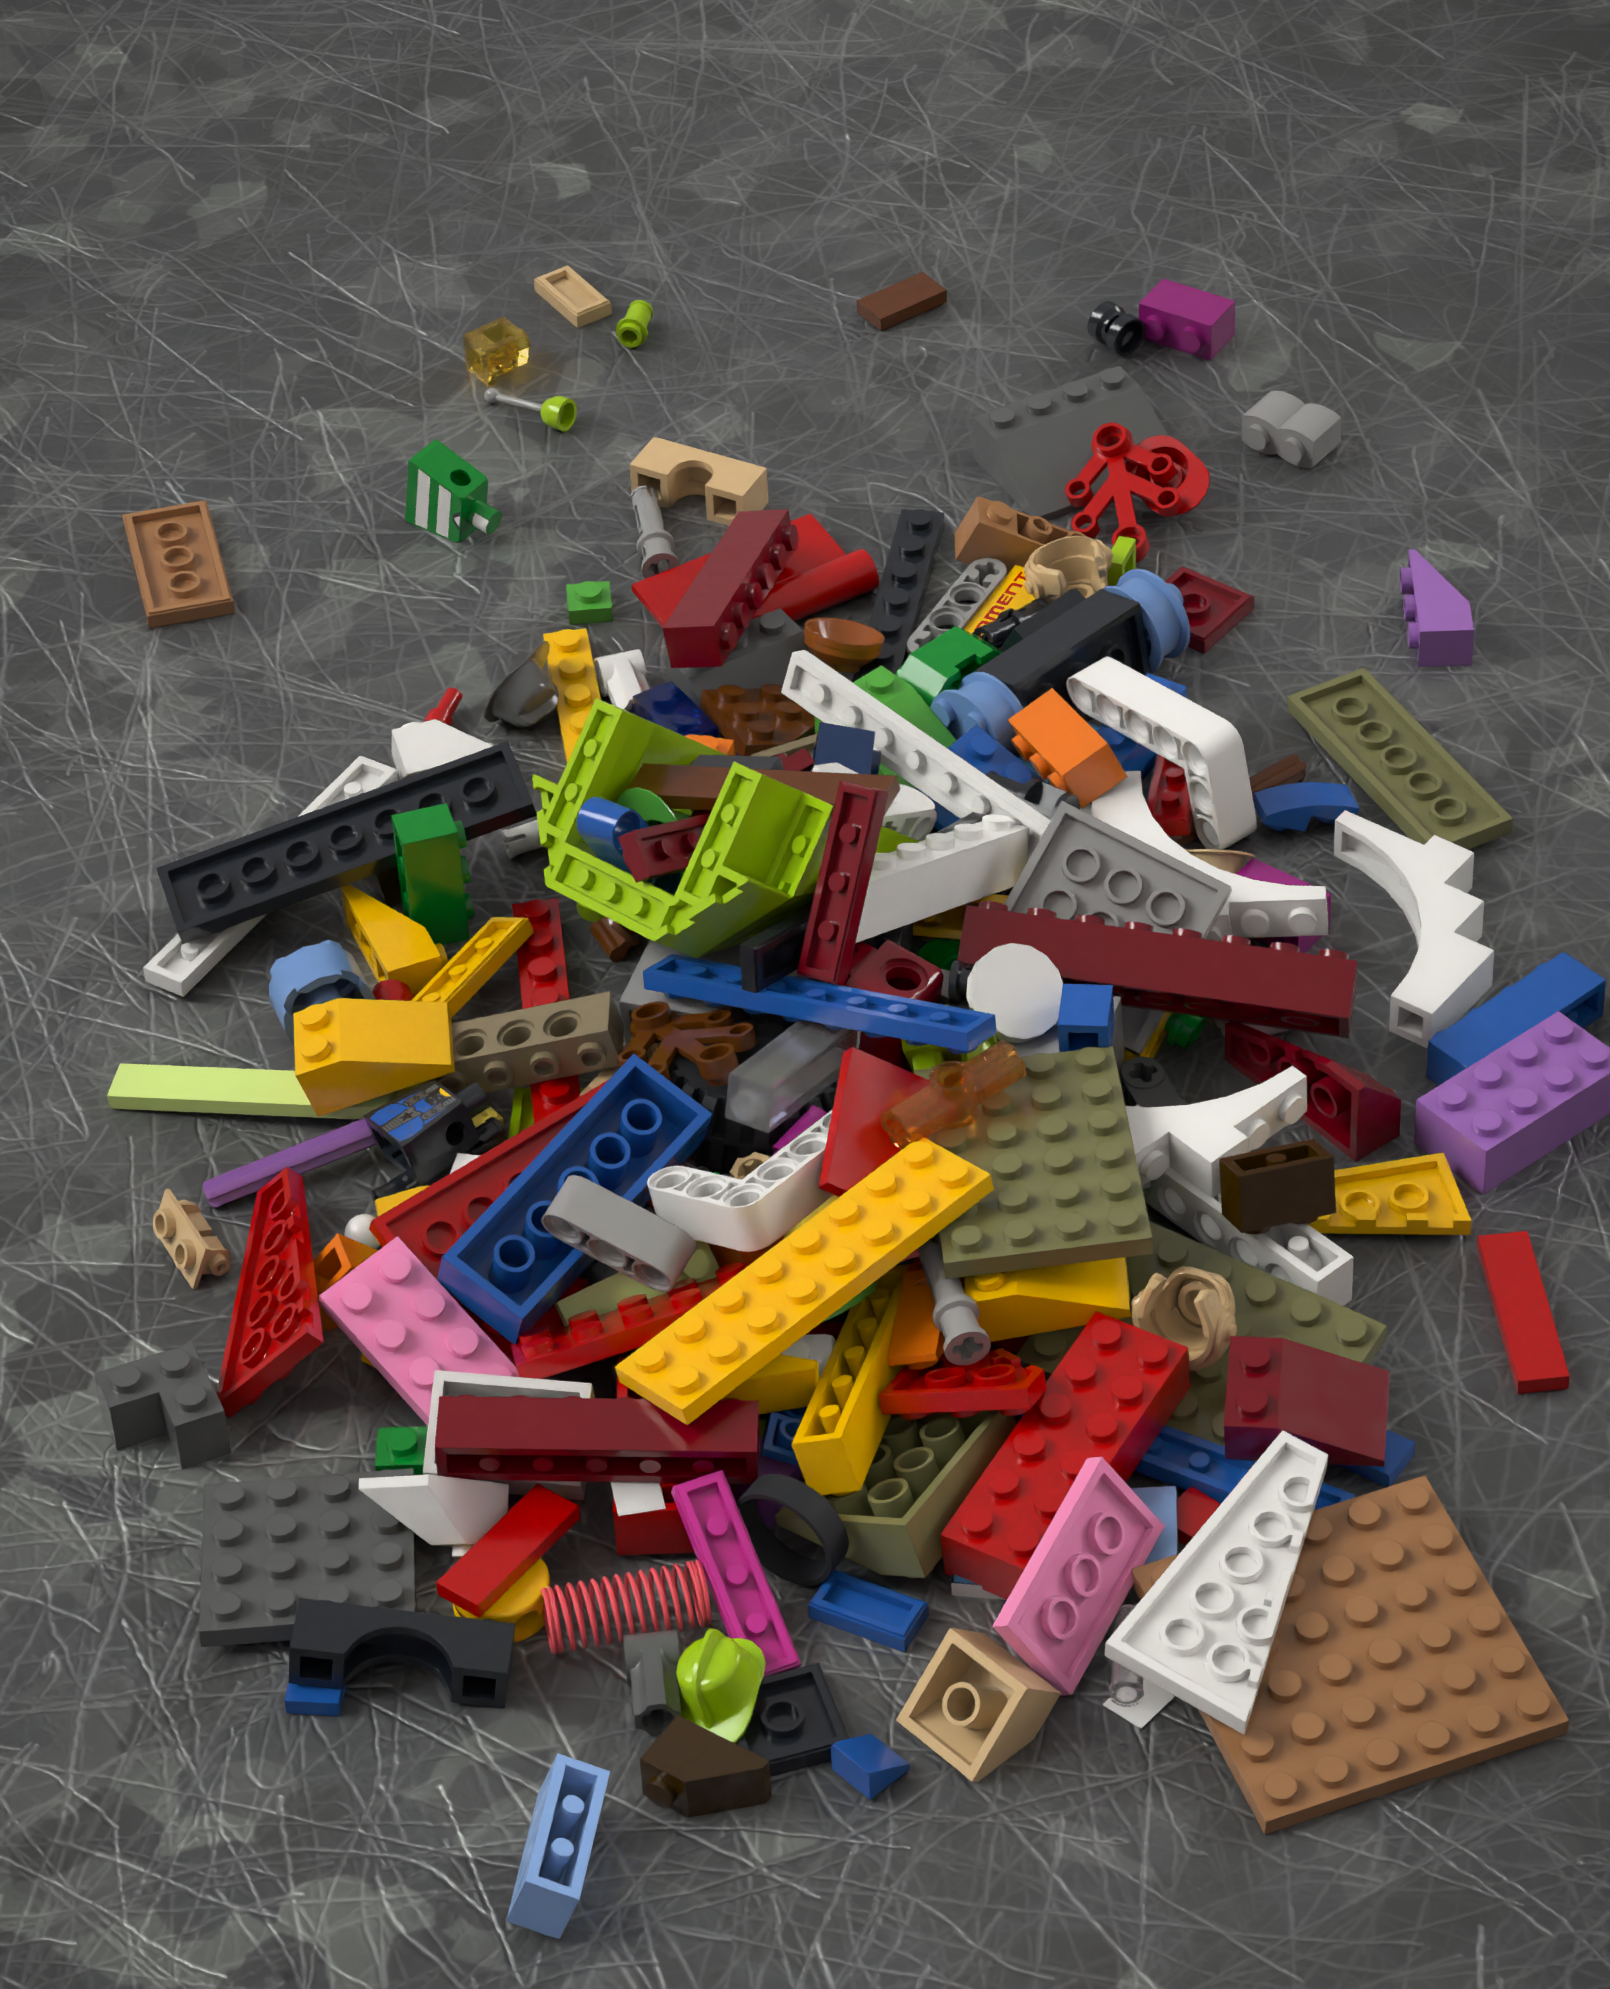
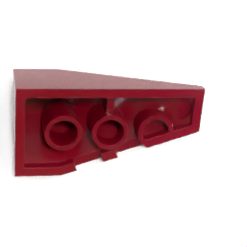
(1341, 1101)

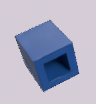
(1085, 1017)

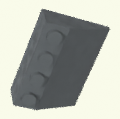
(1048, 437)

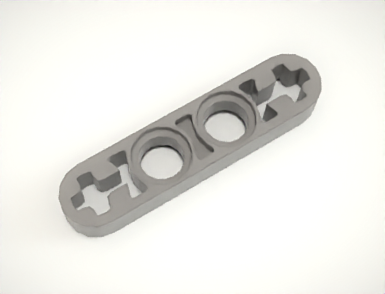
(966, 588)

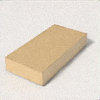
(572, 296)

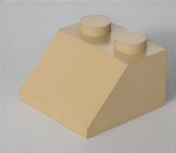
(976, 1703)

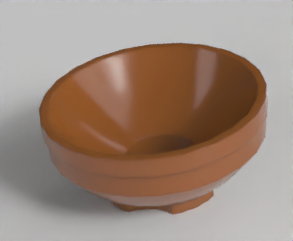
(842, 643)

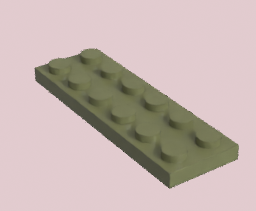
(1398, 761)

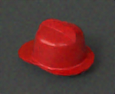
(1191, 474)

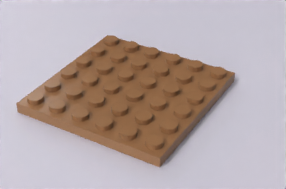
(1381, 1664)

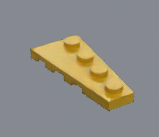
(1397, 1198)

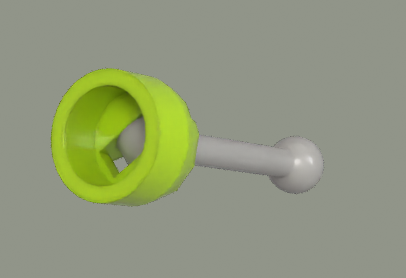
(555, 412)

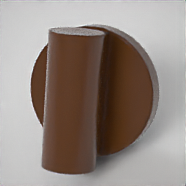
(614, 938)

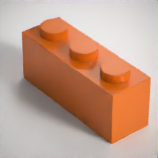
(1065, 748)

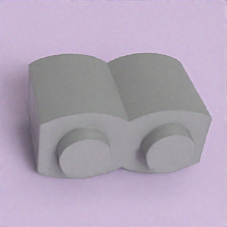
(1291, 429)

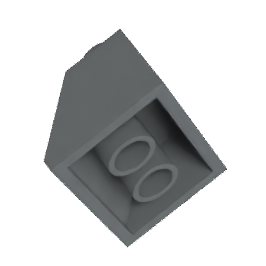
(757, 660)

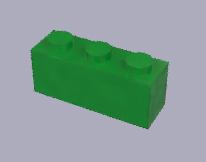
(433, 872)

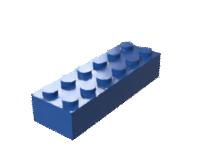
(507, 1261)

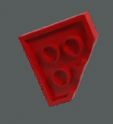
(965, 1390)

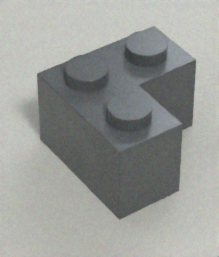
(165, 1397)

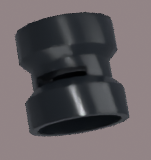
(1116, 328)

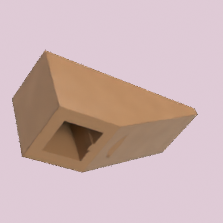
(1003, 533)

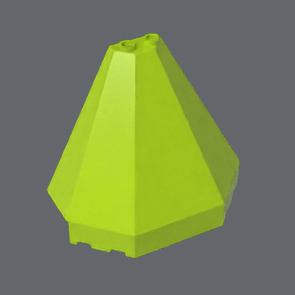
(747, 869)

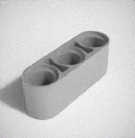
(619, 1233)

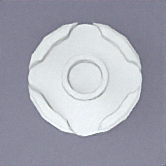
(1019, 989)

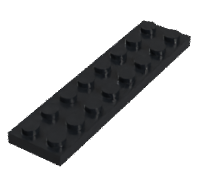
(336, 843)

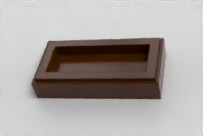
(901, 301)

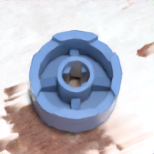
(314, 977)

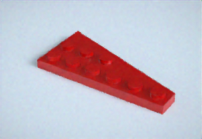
(276, 1297)

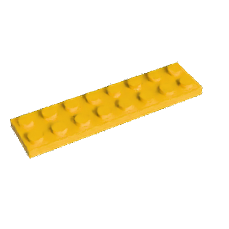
(803, 1280)

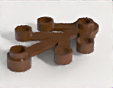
(657, 1023)

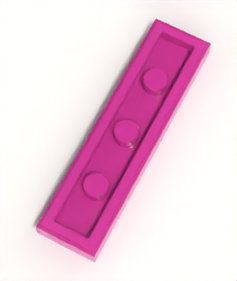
(734, 1569)

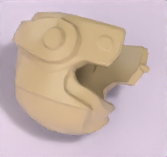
(1067, 565)
(1191, 1310)

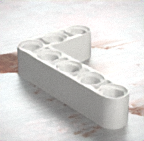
(1183, 734)
(750, 1210)

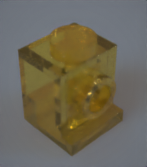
(495, 349)

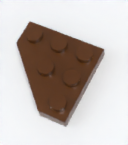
(756, 717)

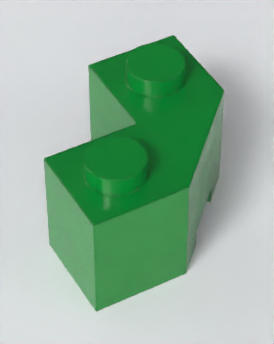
(945, 662)

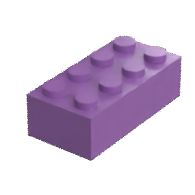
(1517, 1103)

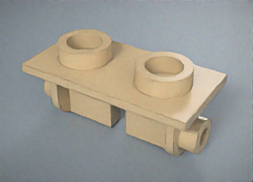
(189, 1239)

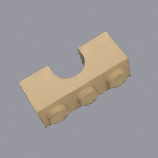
(684, 471)

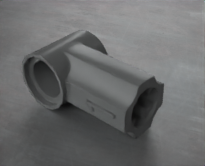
(651, 1670)

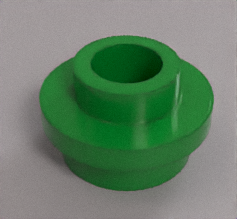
(1183, 1030)

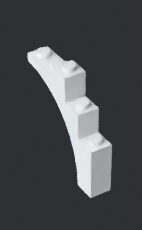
(1432, 890)
(1253, 906)
(1200, 1133)

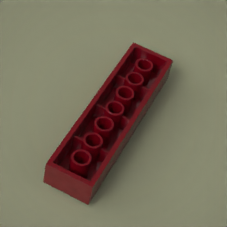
(1179, 969)

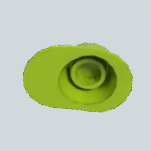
(720, 1683)

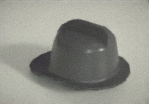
(524, 693)

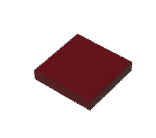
(1210, 607)

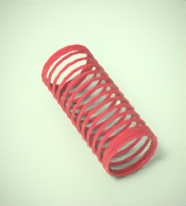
(691, 1569)

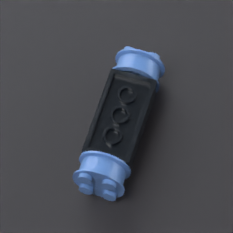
(1129, 622)

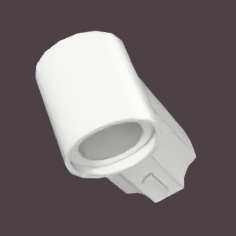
(622, 677)

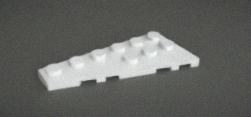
(1220, 1601)

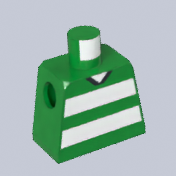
(448, 495)

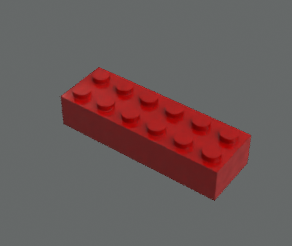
(1099, 1402)

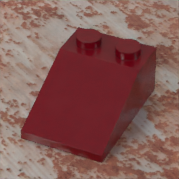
(1307, 1393)

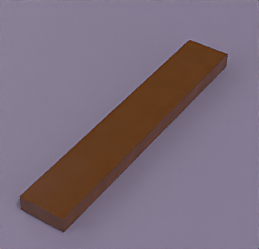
(700, 785)

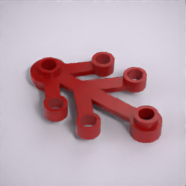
(1121, 486)

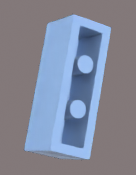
(558, 1846)

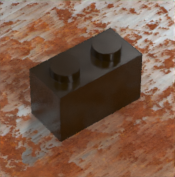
(1277, 1186)

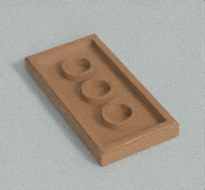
(178, 564)

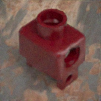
(895, 973)

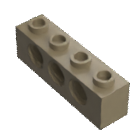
(536, 1044)

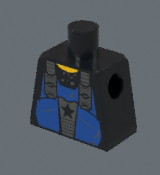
(427, 1128)

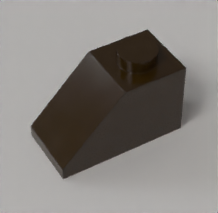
(702, 1772)

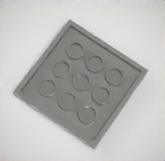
(1108, 874)

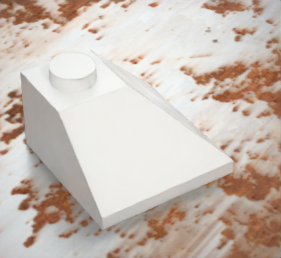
(441, 1507)

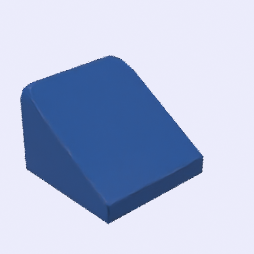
(867, 1764)

